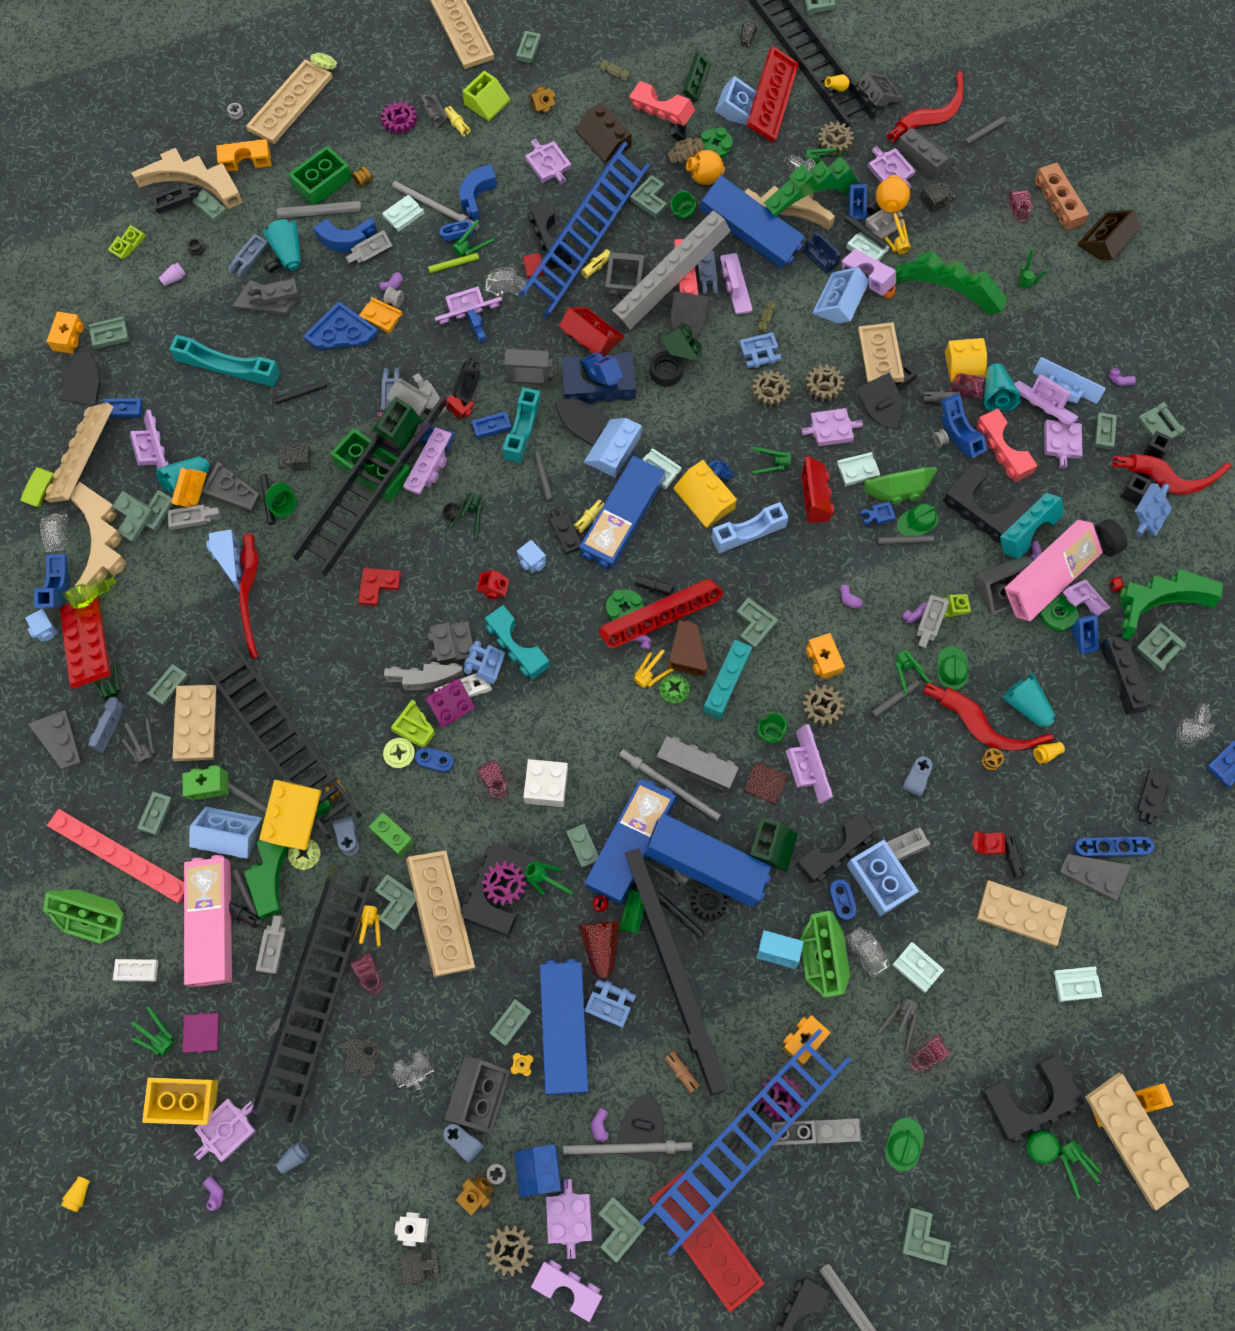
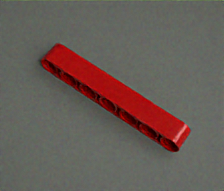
(660, 613)

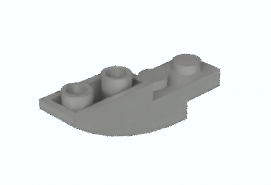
(432, 676)
(819, 1132)

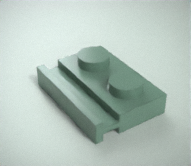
(109, 332)

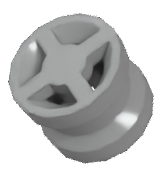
(393, 297)

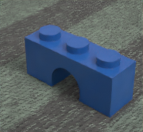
(602, 369)

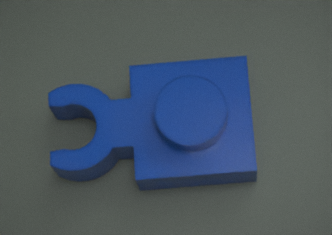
(475, 322)
(721, 470)
(880, 513)

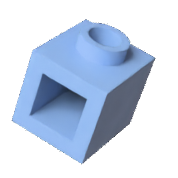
(531, 557)
(41, 626)

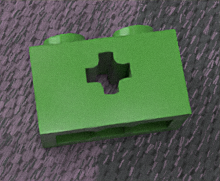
(205, 783)
(391, 835)

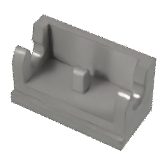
(883, 223)
(409, 394)
(908, 844)

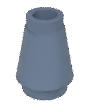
(293, 1157)

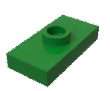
(632, 913)

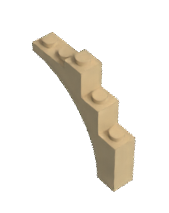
(191, 171)
(804, 208)
(103, 536)

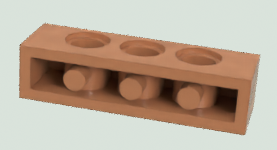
(1061, 196)

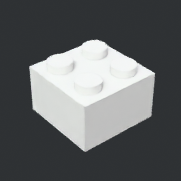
(545, 783)

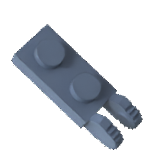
(248, 255)
(708, 273)
(387, 385)
(106, 724)

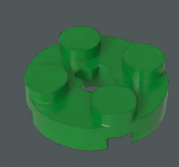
(717, 135)
(620, 598)
(1056, 622)

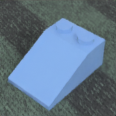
(736, 101)
(226, 551)

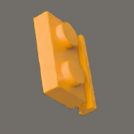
(381, 315)
(188, 487)

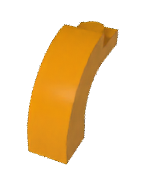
(1151, 1099)

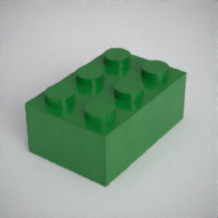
(320, 176)

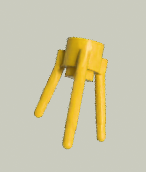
(901, 243)
(644, 676)
(369, 916)

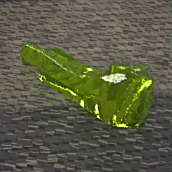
(83, 595)

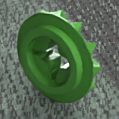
(674, 696)

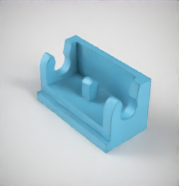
(780, 949)

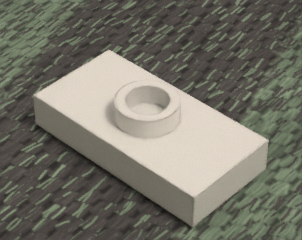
(135, 970)

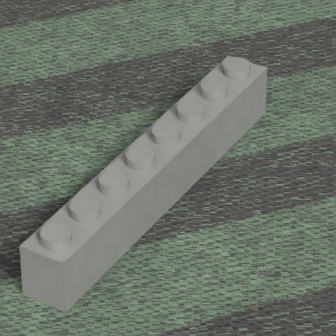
(671, 270)

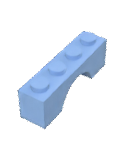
(766, 522)

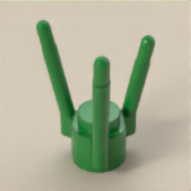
(816, 153)
(462, 246)
(1027, 277)
(781, 458)
(907, 661)
(536, 872)
(160, 1043)
(1073, 1152)

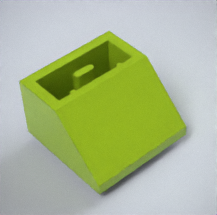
(485, 96)

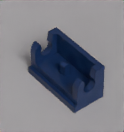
(822, 253)

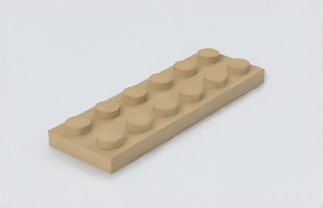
(463, 32)
(289, 101)
(78, 453)
(440, 913)
(1137, 1141)

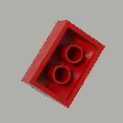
(590, 330)
(816, 491)

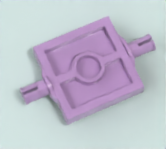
(548, 161)
(890, 164)
(831, 427)
(1062, 441)
(225, 1130)
(569, 1218)

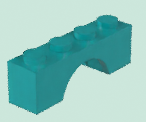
(518, 438)
(1018, 537)
(531, 660)
(727, 679)

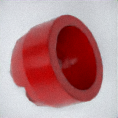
(1118, 584)
(604, 904)

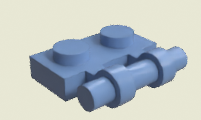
(757, 346)
(489, 665)
(608, 1009)

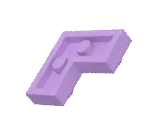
(1085, 593)

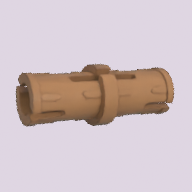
(682, 1072)

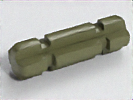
(615, 70)
(766, 317)

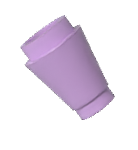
(172, 274)

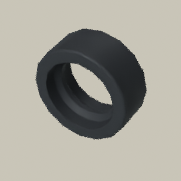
(662, 380)
(1111, 537)

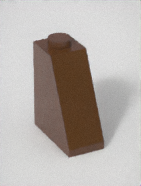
(687, 650)

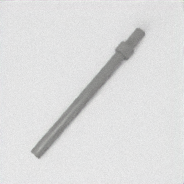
(431, 203)
(637, 763)
(668, 1147)

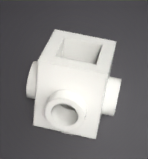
(419, 1225)

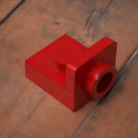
(456, 407)
(989, 843)

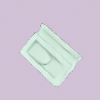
(403, 213)
(867, 246)
(662, 462)
(858, 469)
(918, 967)
(1077, 984)

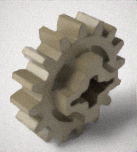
(835, 137)
(685, 149)
(825, 383)
(770, 390)
(822, 697)
(504, 1240)

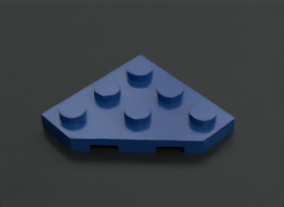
(340, 329)

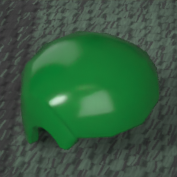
(683, 205)
(772, 728)
(1043, 1146)

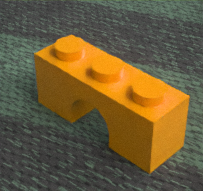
(233, 153)

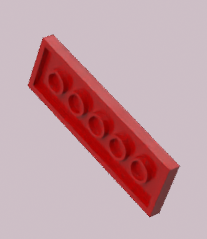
(772, 94)
(85, 643)
(712, 1248)

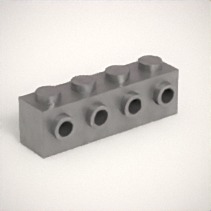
(697, 764)

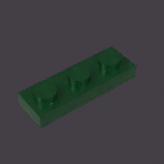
(696, 77)

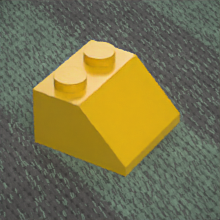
(966, 357)

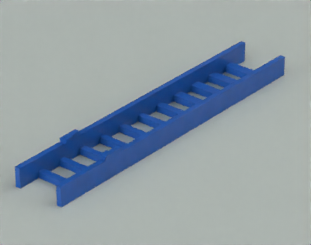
(601, 180)
(715, 1171)

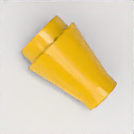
(838, 83)
(1047, 752)
(76, 1194)

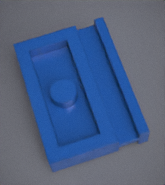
(1224, 765)

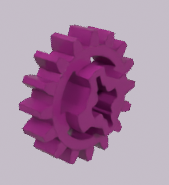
(399, 117)
(494, 887)
(786, 1105)

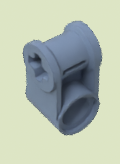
(917, 779)
(346, 832)
(466, 1145)

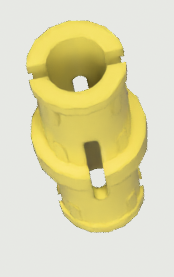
(457, 121)
(588, 270)
(589, 516)

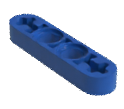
(1113, 849)

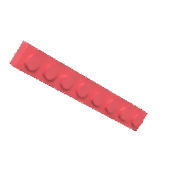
(118, 855)

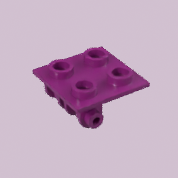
(450, 702)

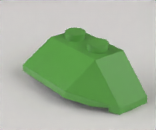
(900, 486)
(84, 914)
(825, 955)

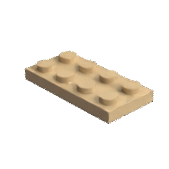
(880, 351)
(195, 723)
(1021, 913)

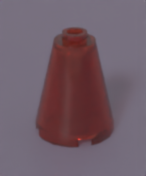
(601, 945)

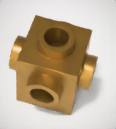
(542, 99)
(475, 1194)

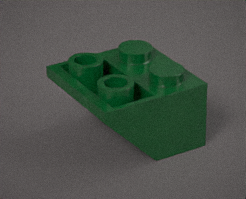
(681, 342)
(397, 423)
(773, 844)

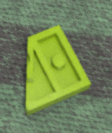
(413, 726)

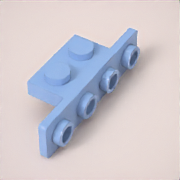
(1070, 381)

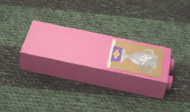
(1053, 570)
(207, 922)

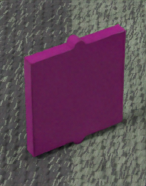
(201, 1032)

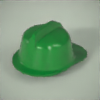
(281, 500)
(918, 520)
(952, 667)
(904, 1144)

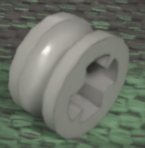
(235, 115)
(940, 438)
(492, 1168)

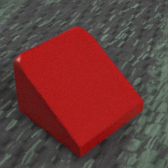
(531, 263)

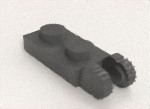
(272, 292)

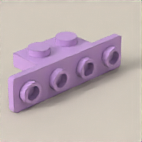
(735, 283)
(465, 301)
(1048, 397)
(147, 444)
(429, 462)
(808, 766)

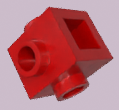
(493, 584)

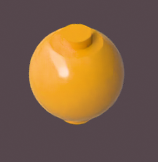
(705, 167)
(892, 194)

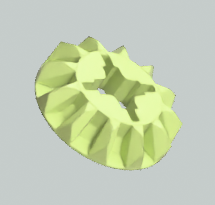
(323, 61)
(391, 749)
(304, 863)

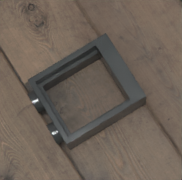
(623, 261)
(528, 367)

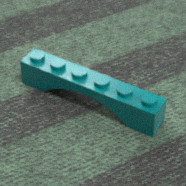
(252, 369)

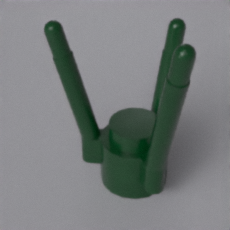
(470, 504)
(108, 688)

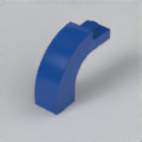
(473, 185)
(343, 240)
(958, 428)
(55, 584)

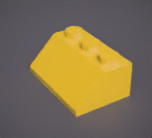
(705, 494)
(290, 814)
(179, 1101)

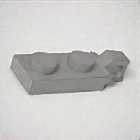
(369, 247)
(427, 388)
(192, 516)
(931, 619)
(272, 946)

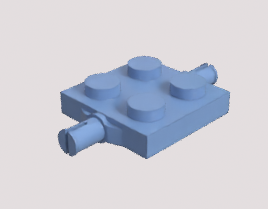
(1153, 510)

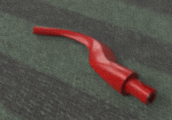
(929, 116)
(1163, 474)
(249, 567)
(976, 721)

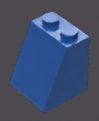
(538, 1171)

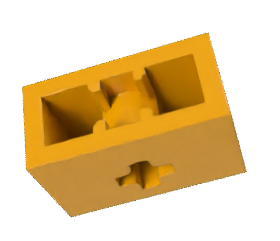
(65, 332)
(825, 646)
(806, 1027)

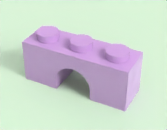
(880, 276)
(585, 1297)

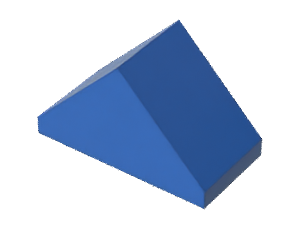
(857, 201)
(1086, 633)

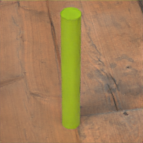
(455, 262)

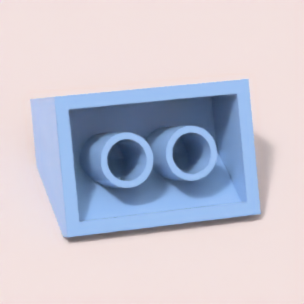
(841, 295)
(614, 446)
(225, 832)
(882, 878)

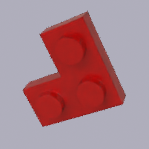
(373, 581)

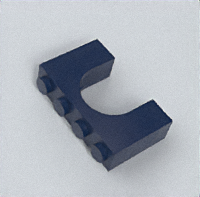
(577, 388)

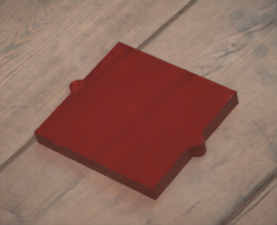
(765, 783)

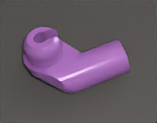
(394, 282)
(1120, 380)
(1036, 550)
(850, 599)
(918, 613)
(645, 642)
(597, 1126)
(216, 1194)

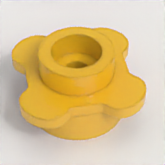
(516, 1068)

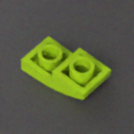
(130, 240)
(37, 486)
(957, 605)

